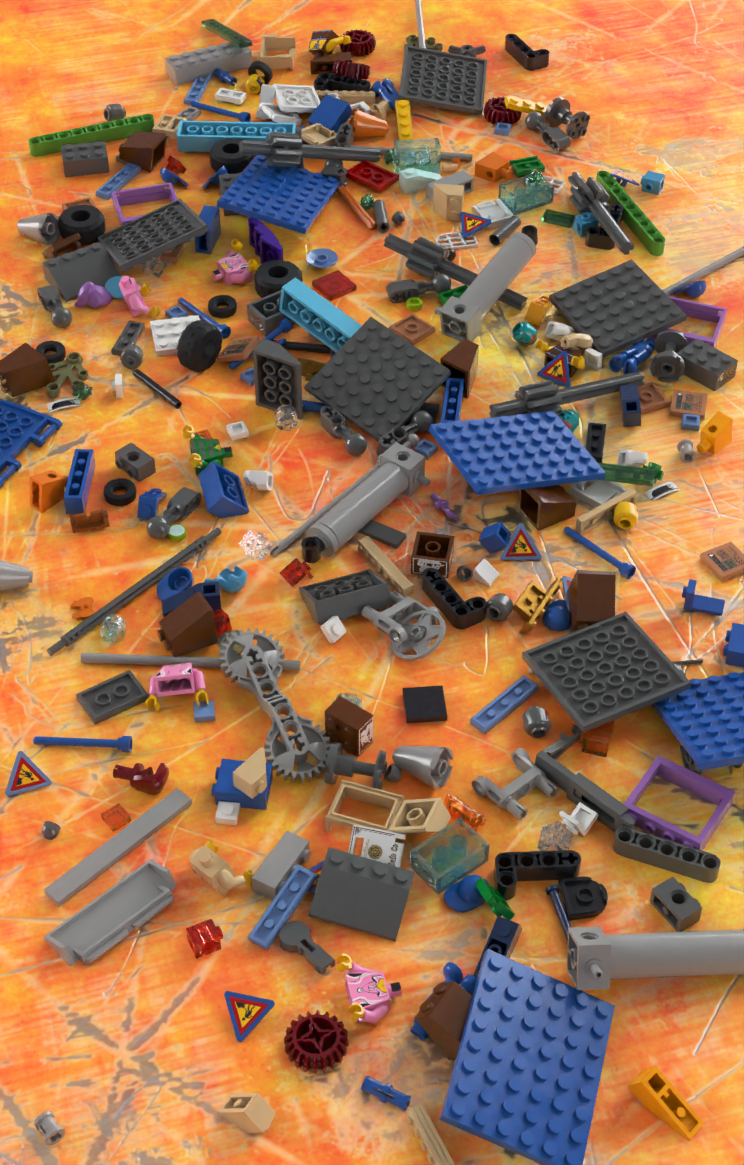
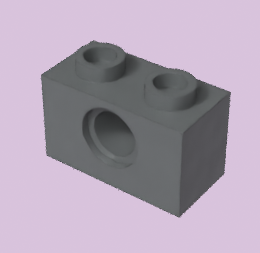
(135, 462)
(679, 915)

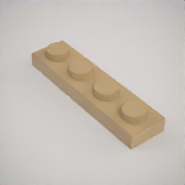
(603, 512)

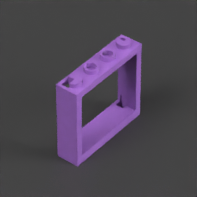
(140, 195)
(702, 312)
(691, 782)

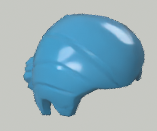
(231, 580)

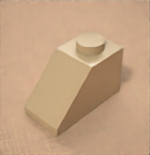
(251, 775)
(248, 1112)

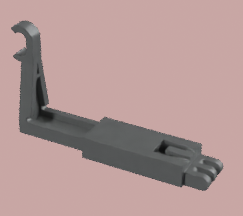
(579, 788)

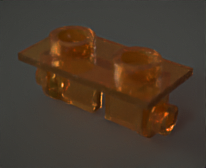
(459, 809)

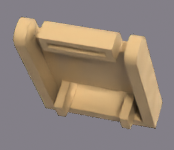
(314, 135)

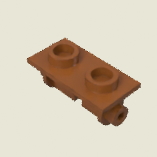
(82, 522)

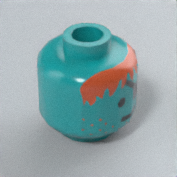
(524, 333)
(570, 419)

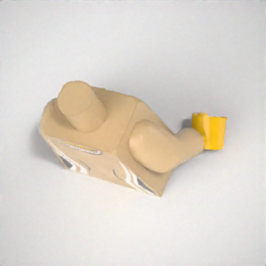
(216, 870)

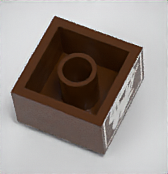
(432, 551)
(349, 725)

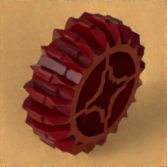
(361, 43)
(351, 69)
(496, 111)
(306, 1051)

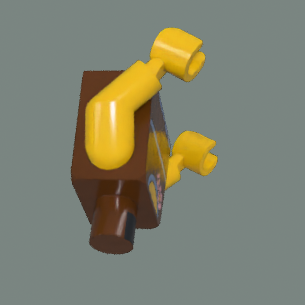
(325, 41)
(574, 354)

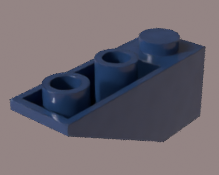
(630, 405)
(209, 590)
(501, 939)

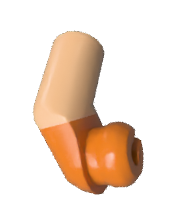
(451, 167)

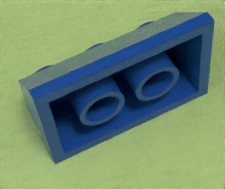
(222, 491)

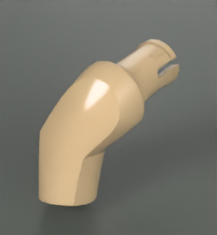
(380, 110)
(577, 339)

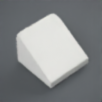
(485, 573)

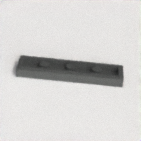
(383, 534)

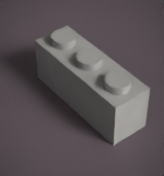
(457, 178)
(280, 863)

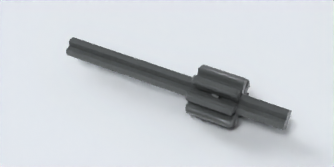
(287, 149)
(592, 197)
(431, 259)
(546, 397)

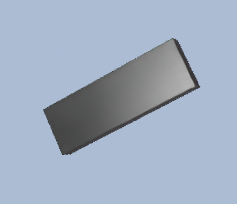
(129, 336)

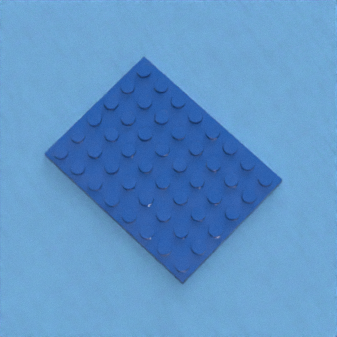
(279, 195)
(516, 452)
(708, 720)
(529, 1063)

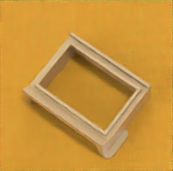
(272, 42)
(364, 794)

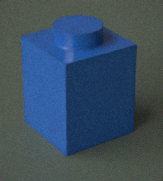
(494, 537)

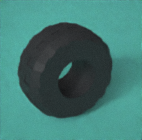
(227, 154)
(83, 220)
(274, 275)
(199, 345)

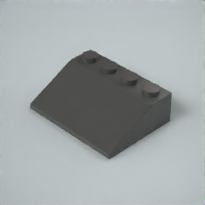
(77, 268)
(277, 377)
(346, 596)
(361, 894)

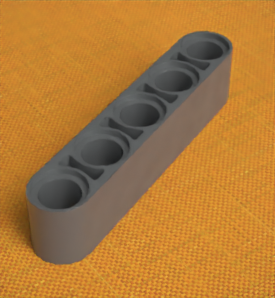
(666, 854)

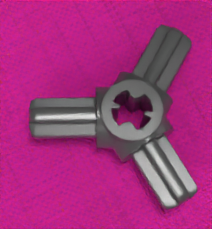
(467, 50)

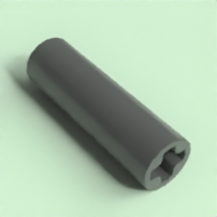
(381, 216)
(505, 230)

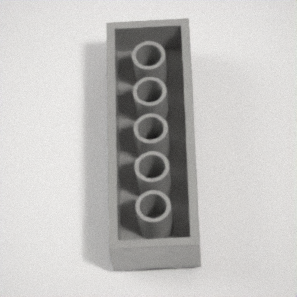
(201, 62)

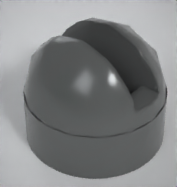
(398, 218)
(468, 572)
(393, 773)
(50, 830)

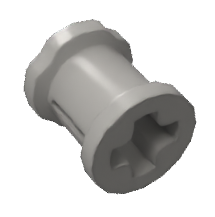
(686, 451)
(50, 1129)

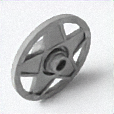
(420, 635)

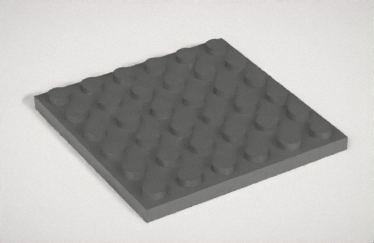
(443, 80)
(152, 234)
(617, 307)
(377, 379)
(605, 671)

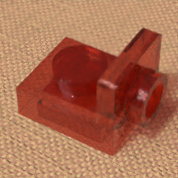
(295, 572)
(222, 622)

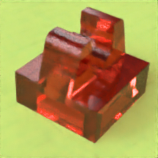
(175, 166)

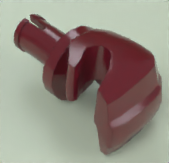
(143, 779)

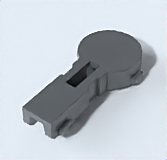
(291, 937)

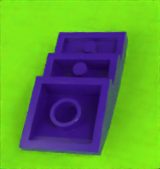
(264, 241)

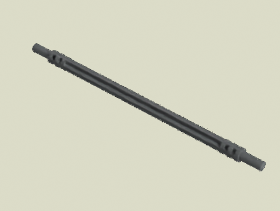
(134, 591)

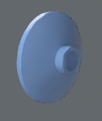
(321, 258)

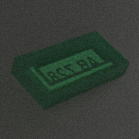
(558, 218)

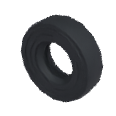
(258, 65)
(222, 312)
(52, 346)
(120, 484)

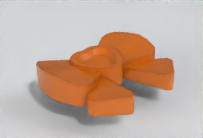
(85, 606)

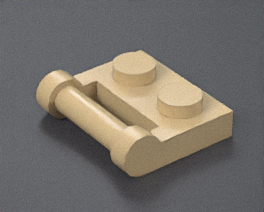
(165, 125)

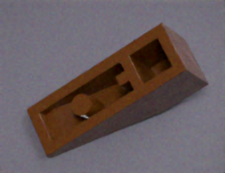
(325, 63)

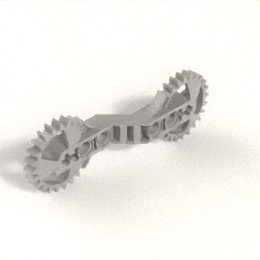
(307, 738)

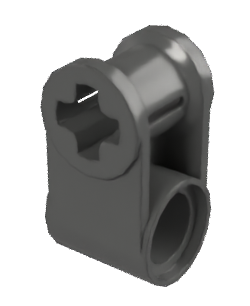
(338, 173)

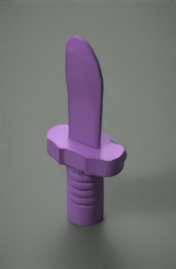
(442, 505)

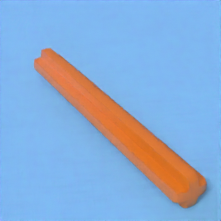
(357, 208)

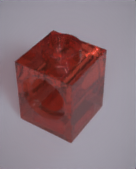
(204, 938)

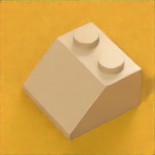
(448, 201)
(420, 817)

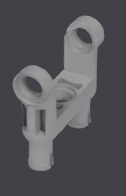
(390, 619)
(510, 794)

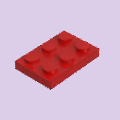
(372, 176)

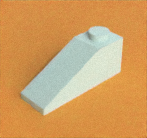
(415, 180)

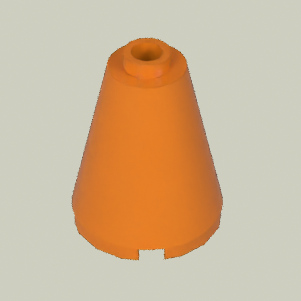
(367, 125)

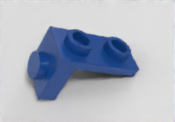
(149, 503)
(699, 602)

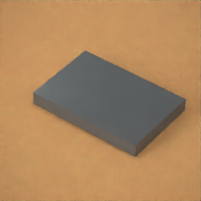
(112, 697)

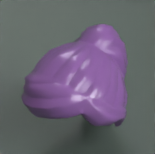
(93, 296)

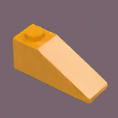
(538, 310)
(665, 1102)

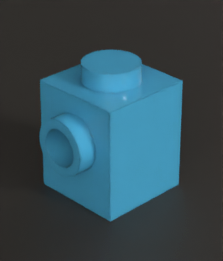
(652, 182)
(583, 222)

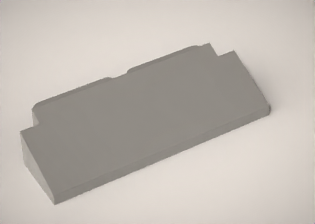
(113, 914)

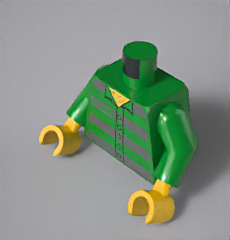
(204, 450)

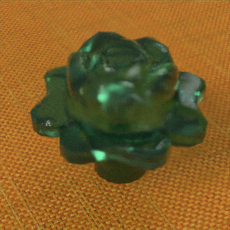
(389, 156)
(536, 177)
(367, 202)
(82, 391)

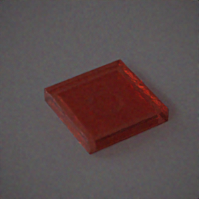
(334, 285)

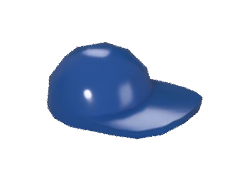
(169, 177)
(215, 178)
(693, 290)
(174, 582)
(557, 616)
(464, 894)

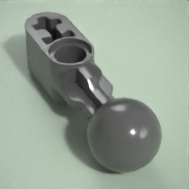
(551, 136)
(343, 139)
(403, 290)
(51, 301)
(419, 423)
(335, 425)
(179, 506)

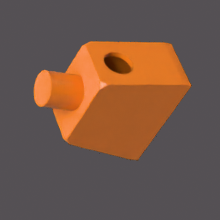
(492, 168)
(46, 490)

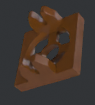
(71, 241)

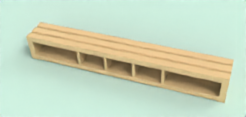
(350, 96)
(385, 566)
(428, 1136)

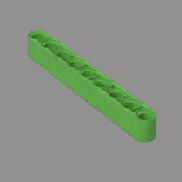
(101, 132)
(633, 215)

